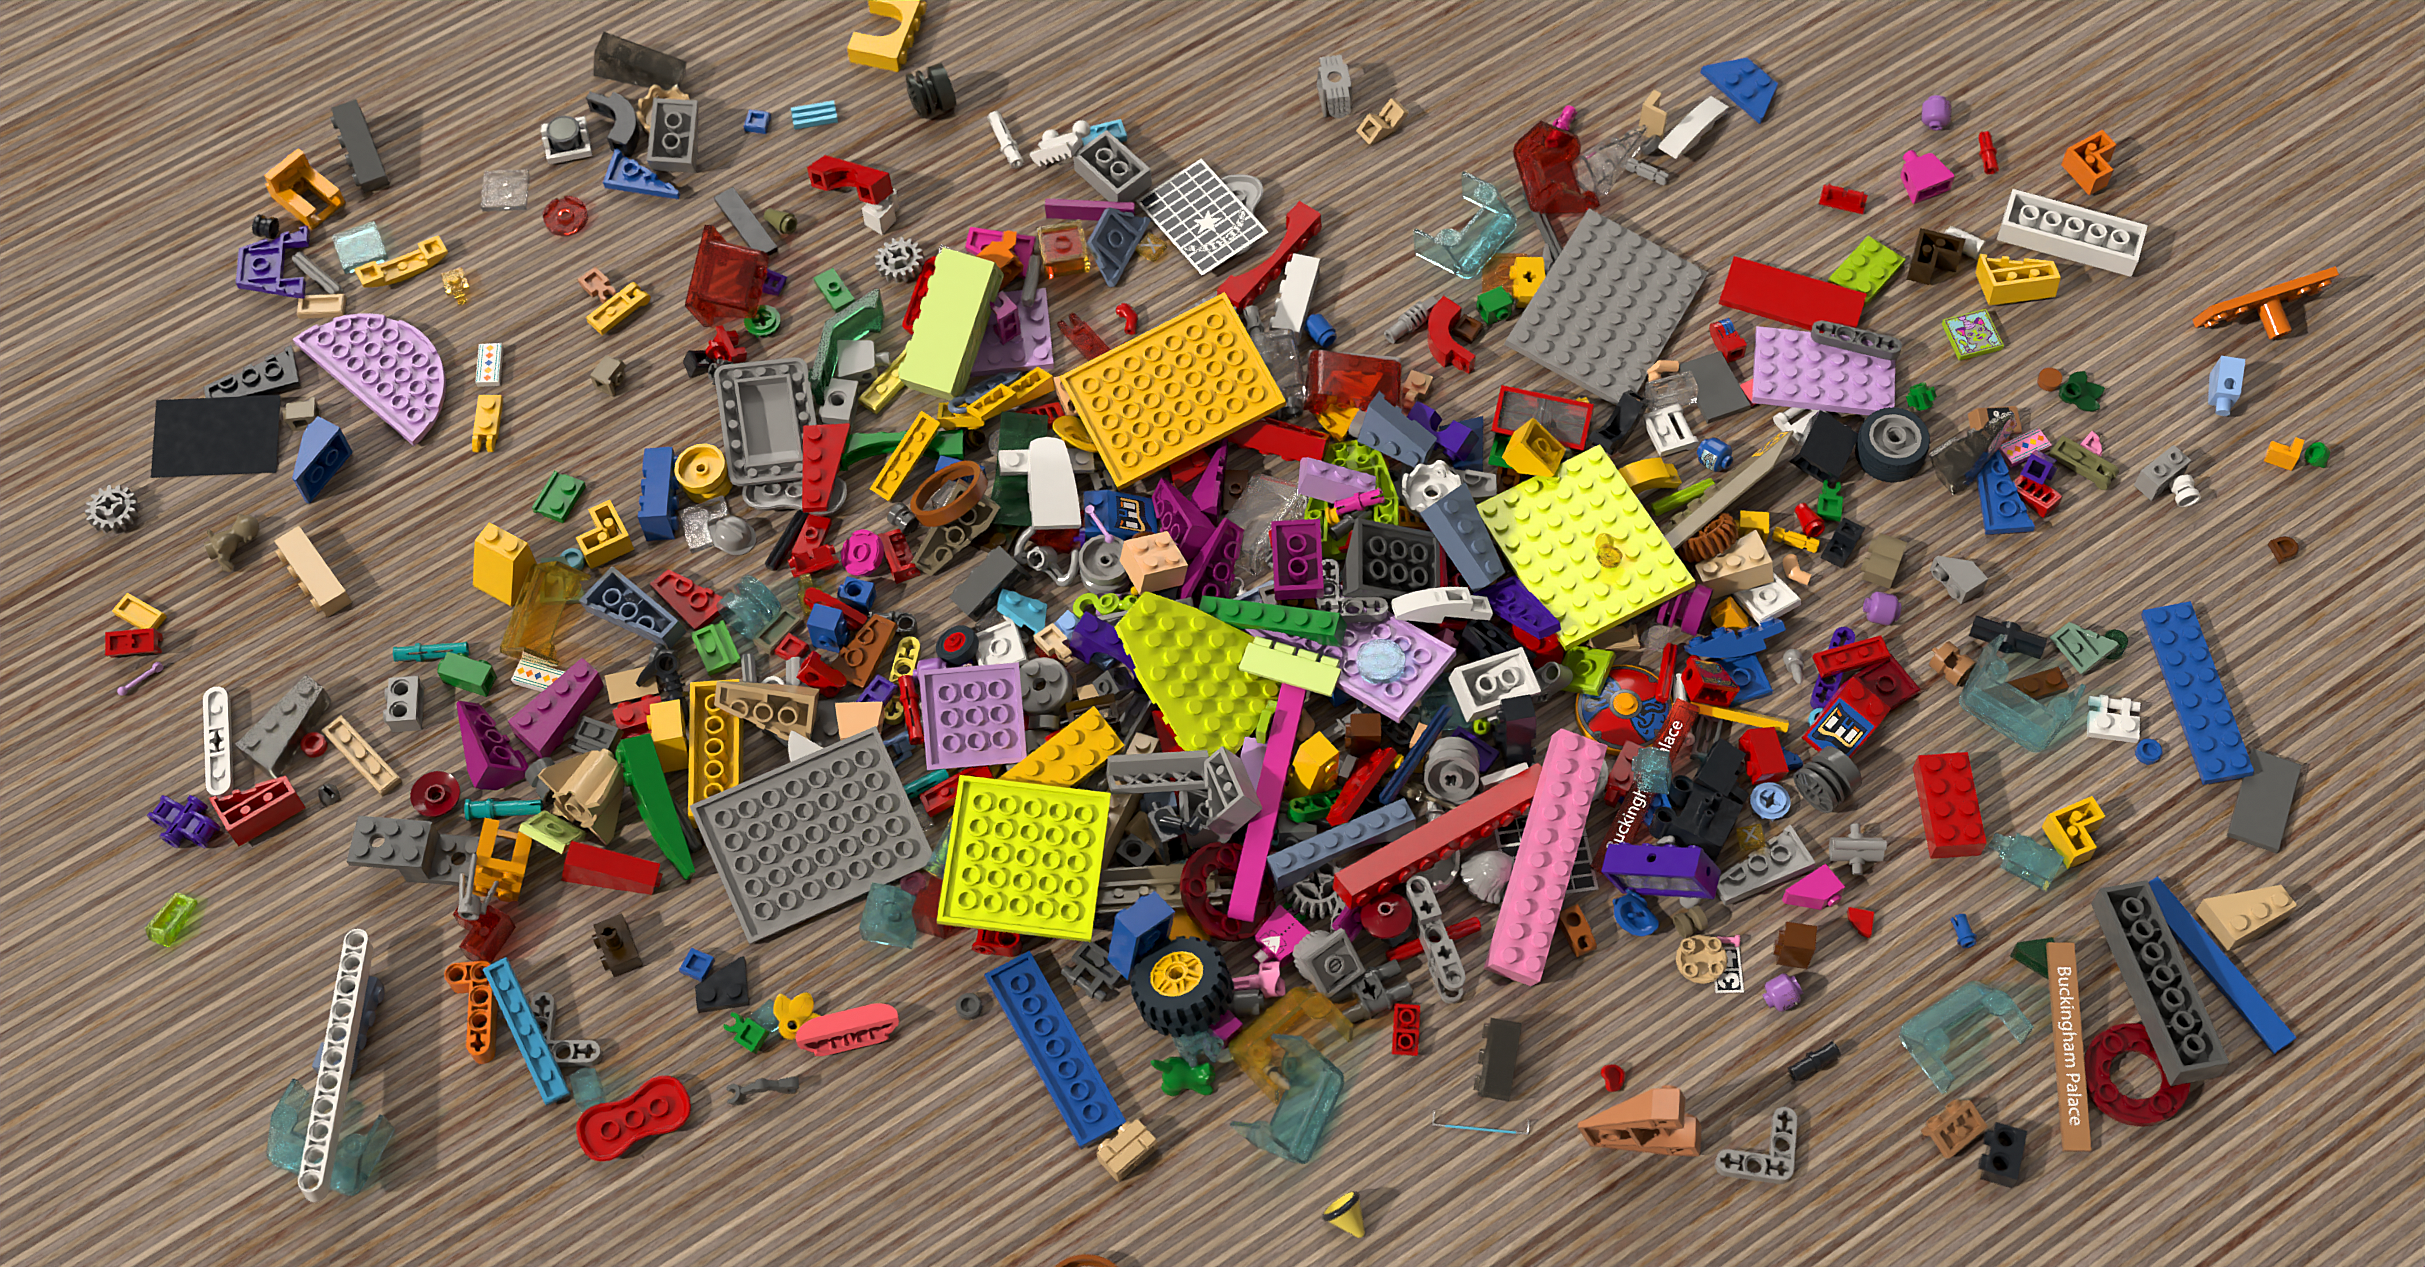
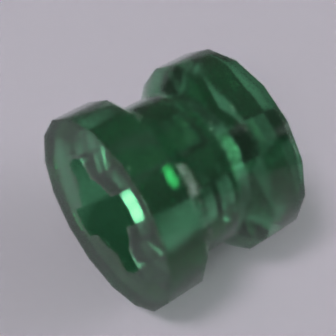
(2121, 638)

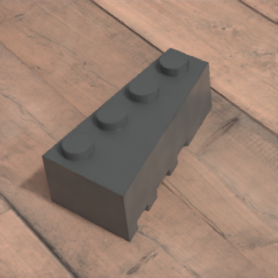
(360, 146)

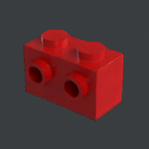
(1763, 755)

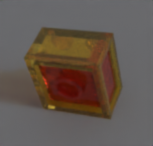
(1063, 249)

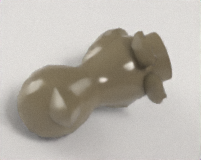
(225, 543)

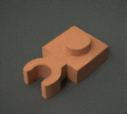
(596, 283)

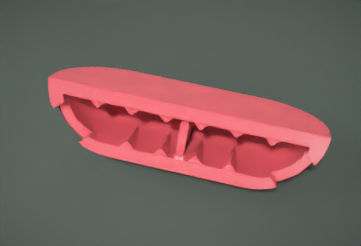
(847, 1029)

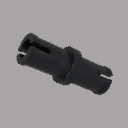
(1814, 1061)

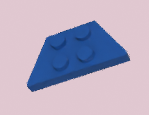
(1743, 84)

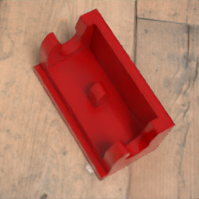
(898, 556)
(132, 642)

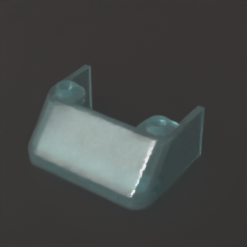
(1479, 240)
(2011, 710)
(1925, 1032)
(1303, 1109)
(353, 1157)

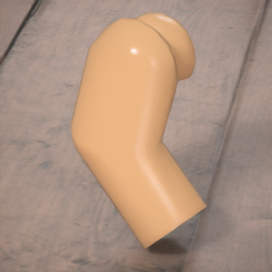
(1661, 366)
(1793, 571)
(1306, 726)

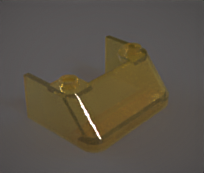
(539, 611)
(1251, 1048)

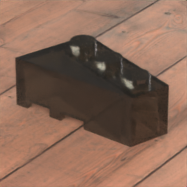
(1498, 1059)

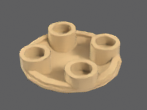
(1701, 958)

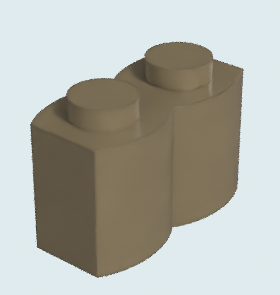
(1883, 561)

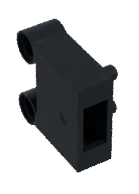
(1704, 820)

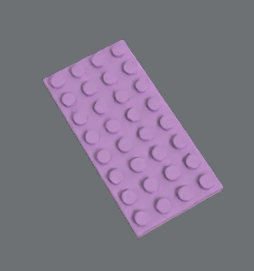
(1423, 653)

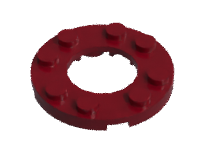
(1197, 905)
(2105, 1094)

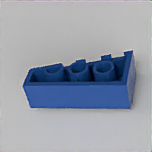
(659, 494)

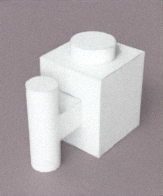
(881, 216)

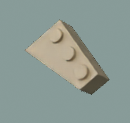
(1737, 568)

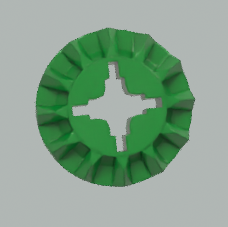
(771, 317)

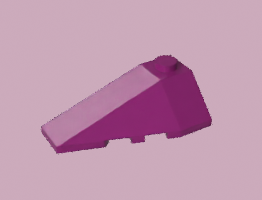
(1214, 565)
(488, 755)

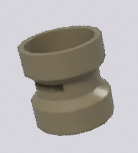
(1690, 922)

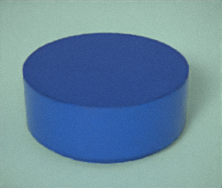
(2148, 751)

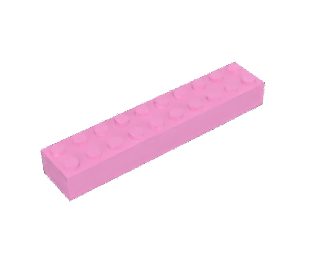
(1545, 857)

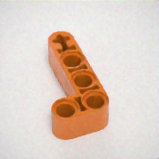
(476, 1012)

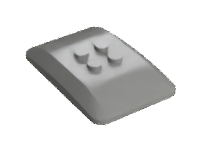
(764, 419)

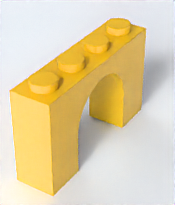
(891, 50)

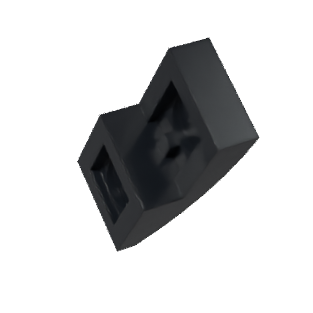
(1842, 543)

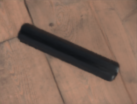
(786, 541)

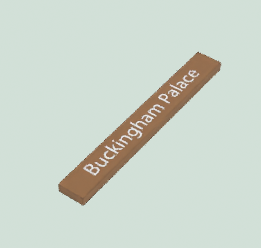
(2068, 1047)

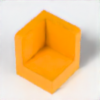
(2283, 455)
(1729, 615)

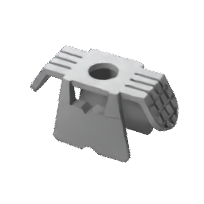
(1338, 93)

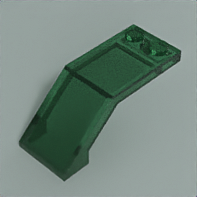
(849, 324)
(1012, 491)

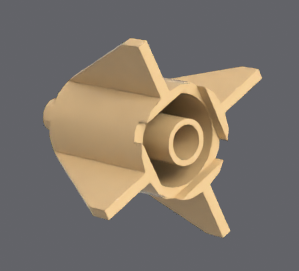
(588, 791)

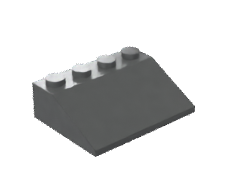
(1390, 561)

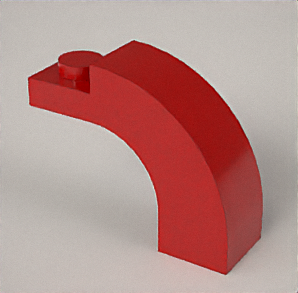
(1441, 345)

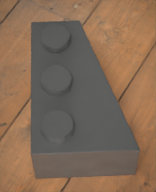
(982, 587)

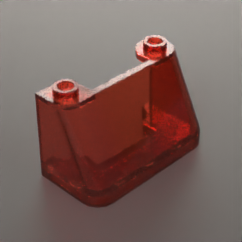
(1547, 172)

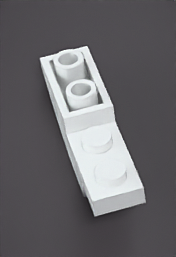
(1435, 603)

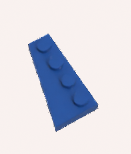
(1999, 500)

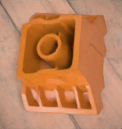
(1004, 257)

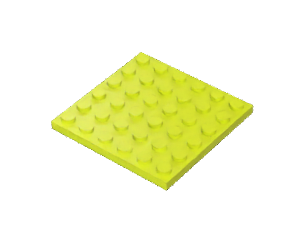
(1024, 858)

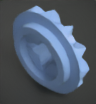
(1765, 791)

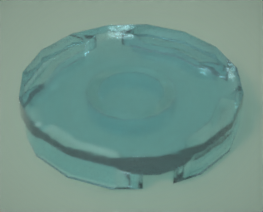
(1380, 661)

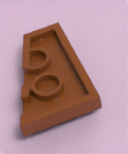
(863, 655)

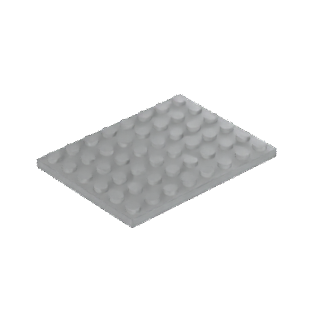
(1606, 308)
(812, 834)

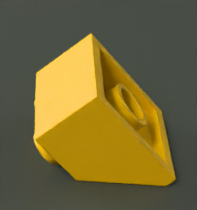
(1534, 450)

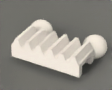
(1056, 147)

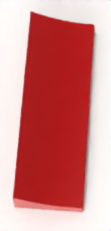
(1789, 296)

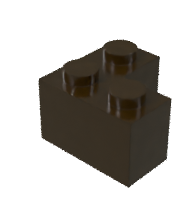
(1931, 251)

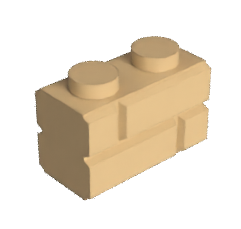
(1126, 1149)

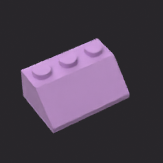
(1331, 481)

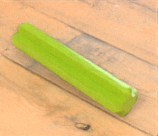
(1681, 497)

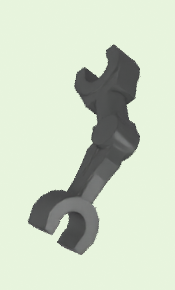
(783, 1085)

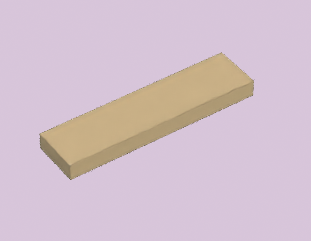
(361, 755)

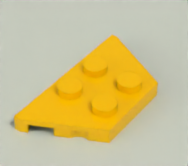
(1337, 421)

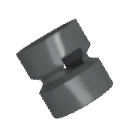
(531, 776)

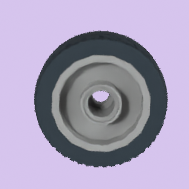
(1892, 444)

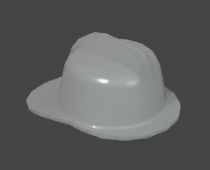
(733, 535)

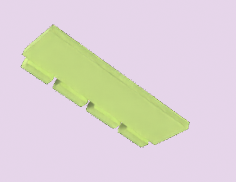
(1284, 667)

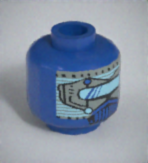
(1715, 454)

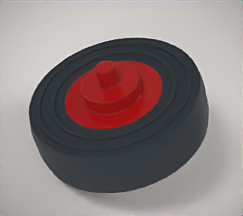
(957, 645)

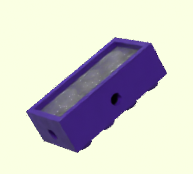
(1661, 870)

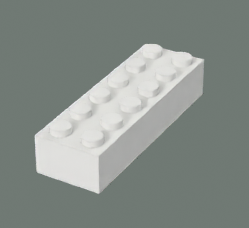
(2072, 232)

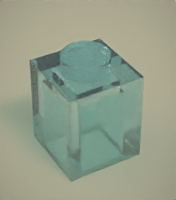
(587, 1088)

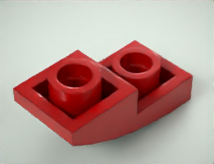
(1406, 1029)

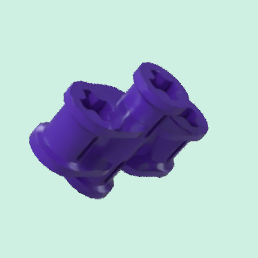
(183, 821)

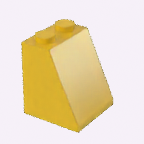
(501, 564)

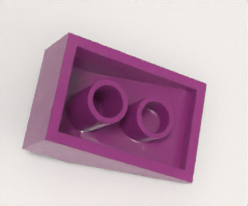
(1297, 559)

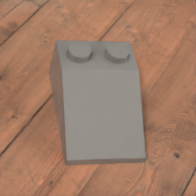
(673, 135)

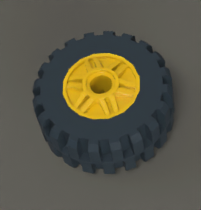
(1182, 986)

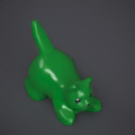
(1179, 1076)

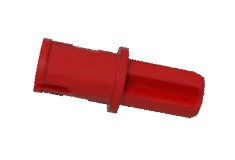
(1988, 153)

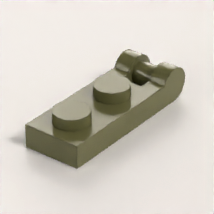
(2084, 462)

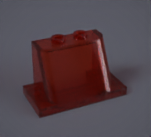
(725, 279)

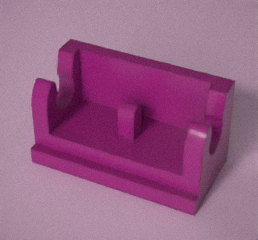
(1007, 319)

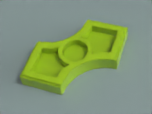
(1265, 722)

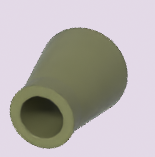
(782, 221)

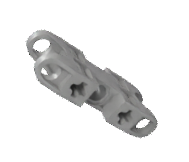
(1442, 956)

